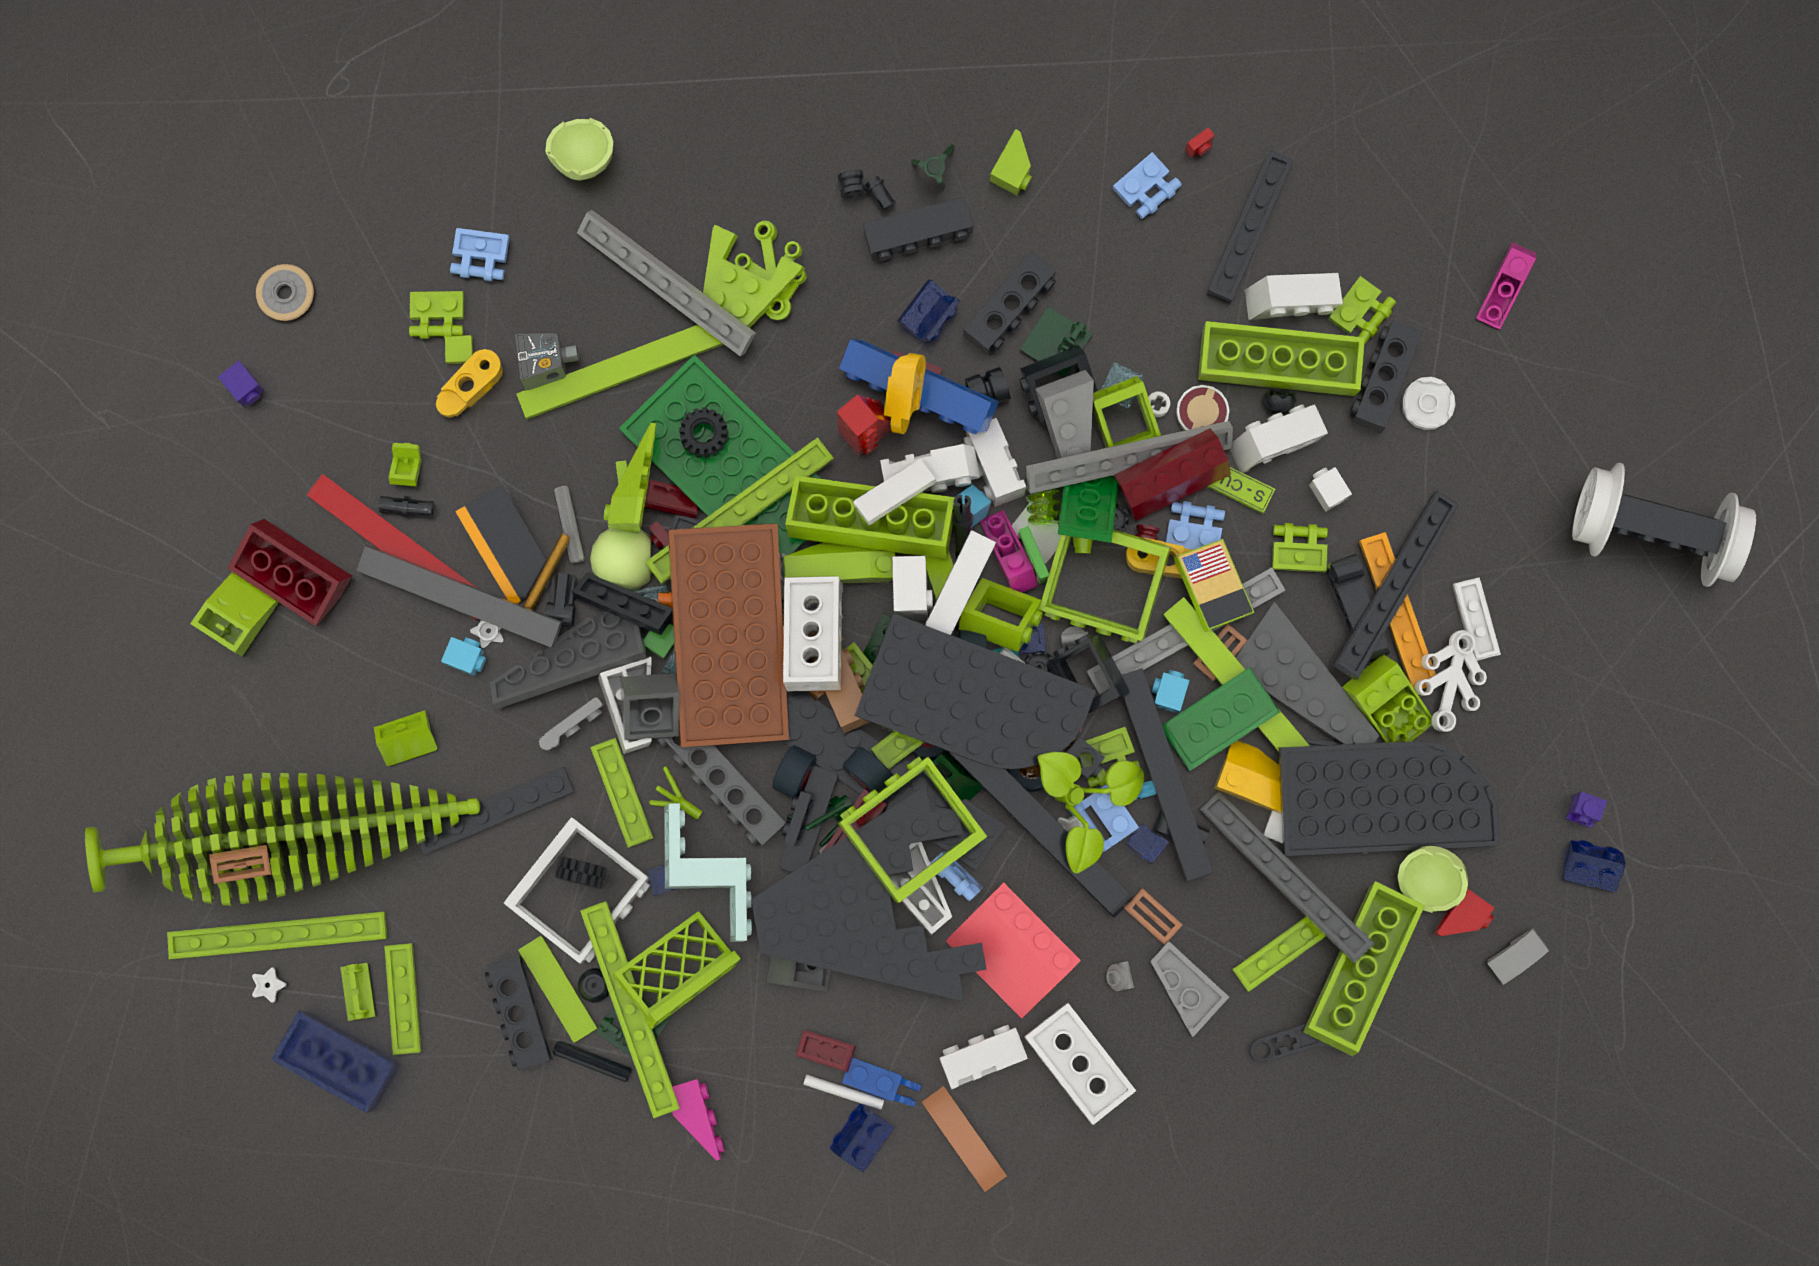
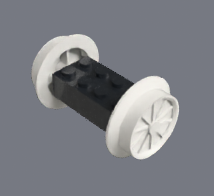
(1720, 540)

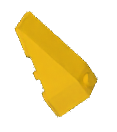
(1250, 776)

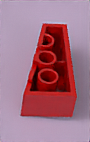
(863, 424)

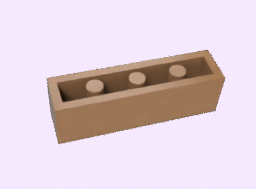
(847, 699)

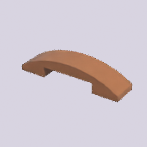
(964, 1139)

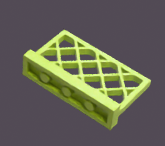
(689, 989)

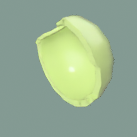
(580, 148)
(621, 558)
(1433, 878)

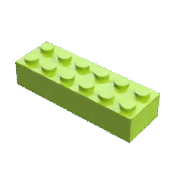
(1281, 358)
(826, 513)
(1357, 989)

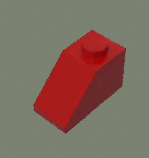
(1466, 917)

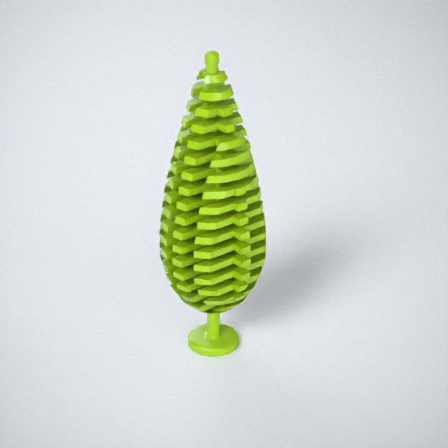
(256, 835)

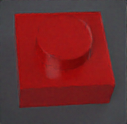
(1200, 143)

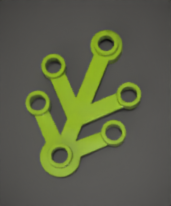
(770, 265)

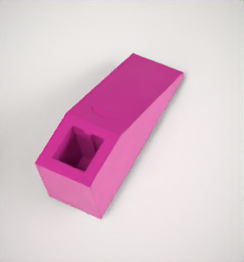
(1506, 285)
(1009, 552)
(696, 1116)

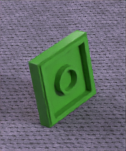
(1033, 554)

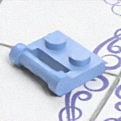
(1114, 817)

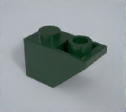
(956, 776)

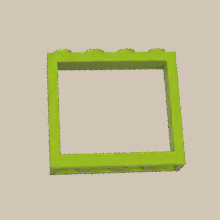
(1104, 625)
(938, 865)

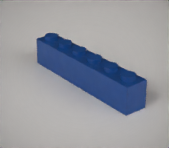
(939, 393)

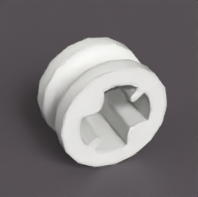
(1165, 399)

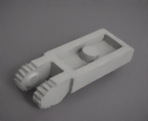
(570, 724)

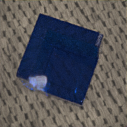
(1146, 844)

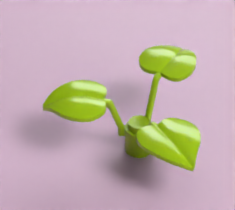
(1057, 777)

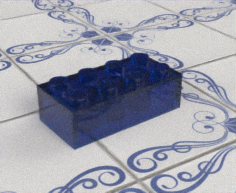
(334, 1061)

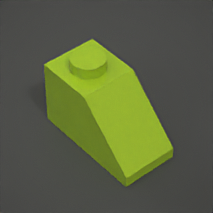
(1012, 166)

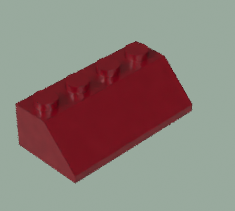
(1173, 474)
(289, 571)

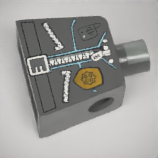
(542, 358)

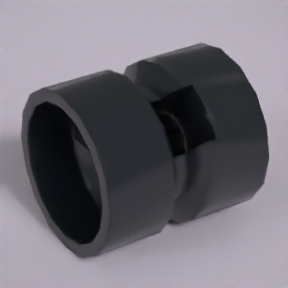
(991, 385)

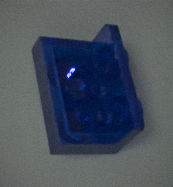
(928, 311)
(1594, 865)
(861, 1138)

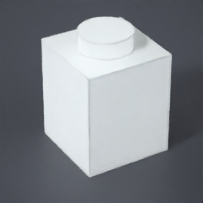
(1329, 488)

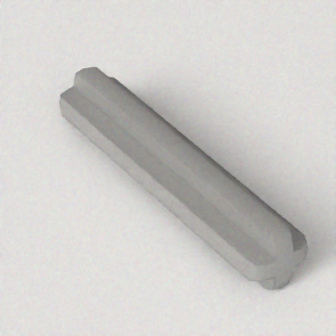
(569, 524)

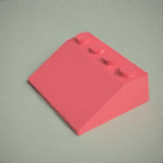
(1018, 948)

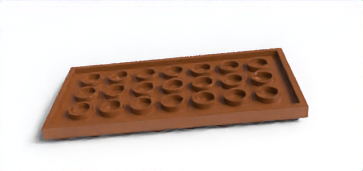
(728, 634)

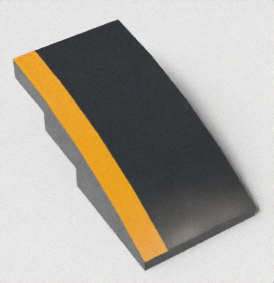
(504, 543)

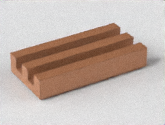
(1235, 635)
(240, 854)
(1136, 901)

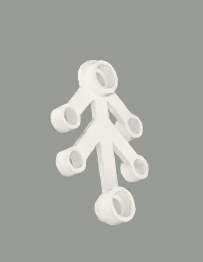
(1453, 677)

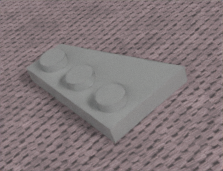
(1188, 988)

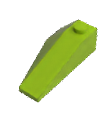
(630, 495)
(842, 561)

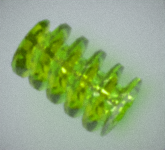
(1042, 507)

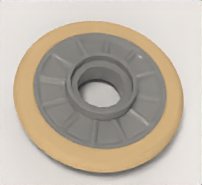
(281, 276)

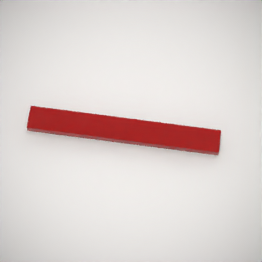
(375, 528)

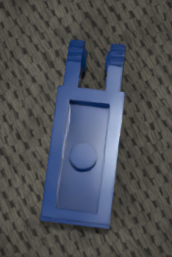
(878, 1081)

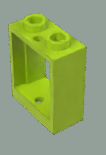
(1120, 392)
(996, 629)

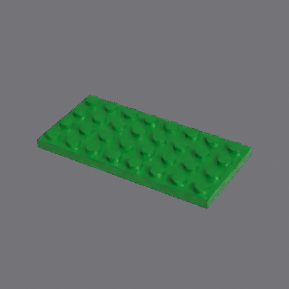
(747, 455)

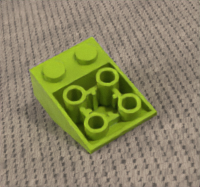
(235, 613)
(1389, 701)

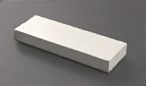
(894, 492)
(1476, 617)

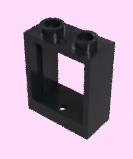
(1072, 356)
(1061, 668)

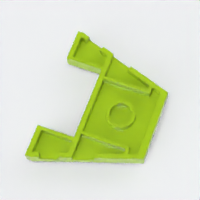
(738, 290)

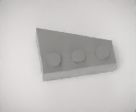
(1068, 413)

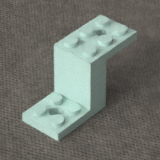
(707, 873)

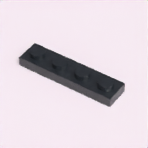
(623, 603)

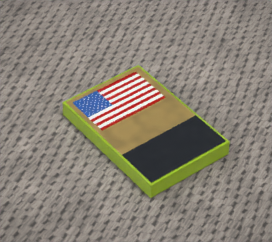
(1213, 585)

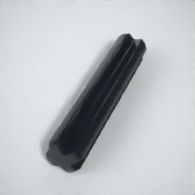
(592, 1061)

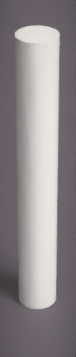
(843, 1092)

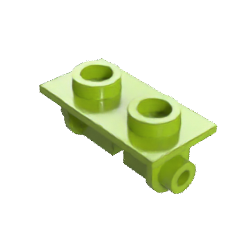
(357, 991)

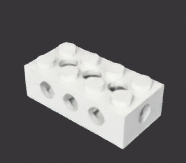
(799, 622)
(1099, 1063)

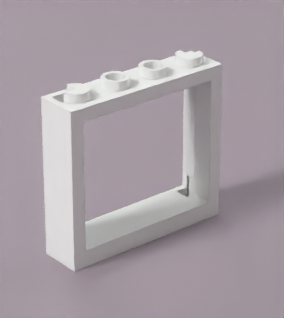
(543, 864)

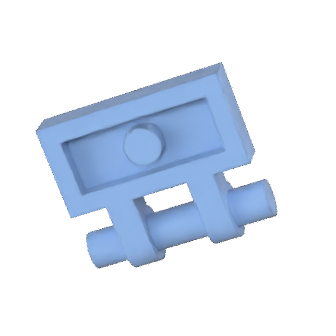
(1141, 180)
(482, 246)
(1192, 534)
(960, 879)

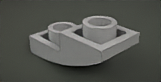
(1518, 956)

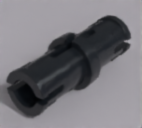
(406, 506)

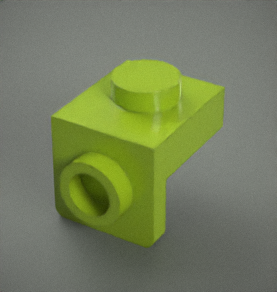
(405, 464)

